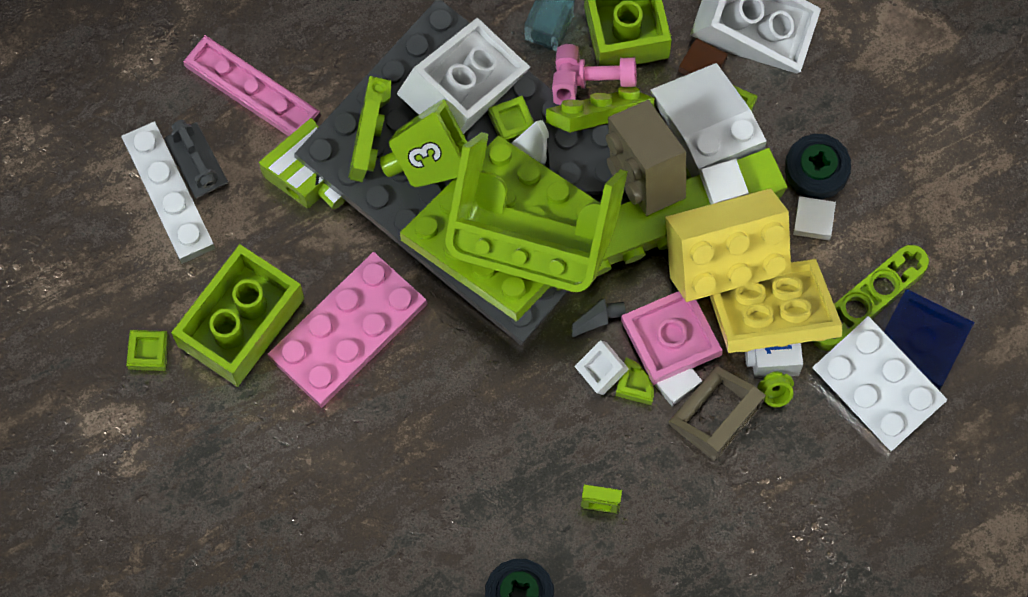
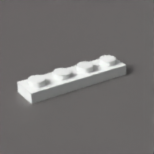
(168, 192)

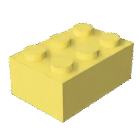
(728, 244)

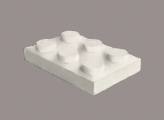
(879, 383)

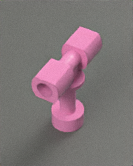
(573, 73)

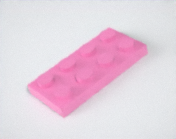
(347, 329)

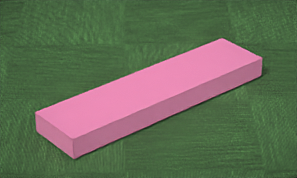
(249, 86)

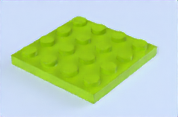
(531, 190)

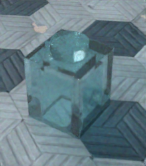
(549, 22)

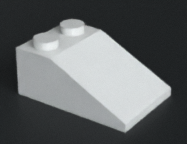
(759, 29)
(465, 71)
(708, 118)

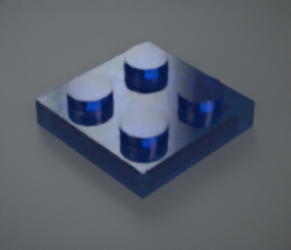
(928, 335)

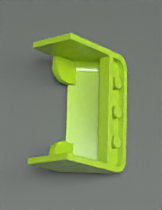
(521, 242)

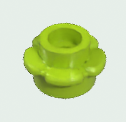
(782, 393)

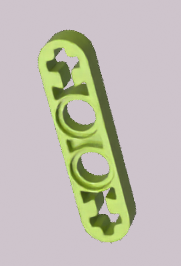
(876, 302)

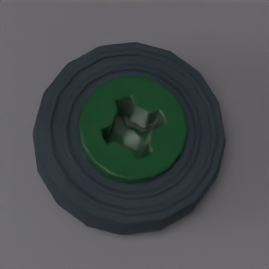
(814, 179)
(520, 573)

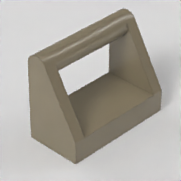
(716, 444)

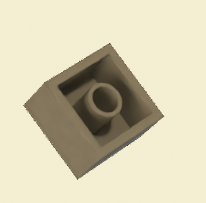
(650, 154)

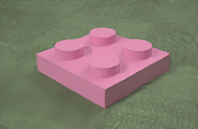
(671, 336)

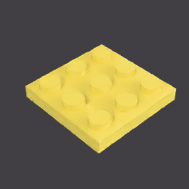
(778, 311)

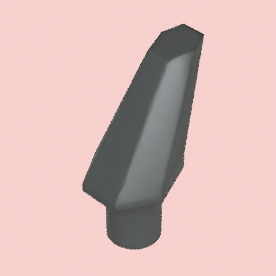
(597, 316)

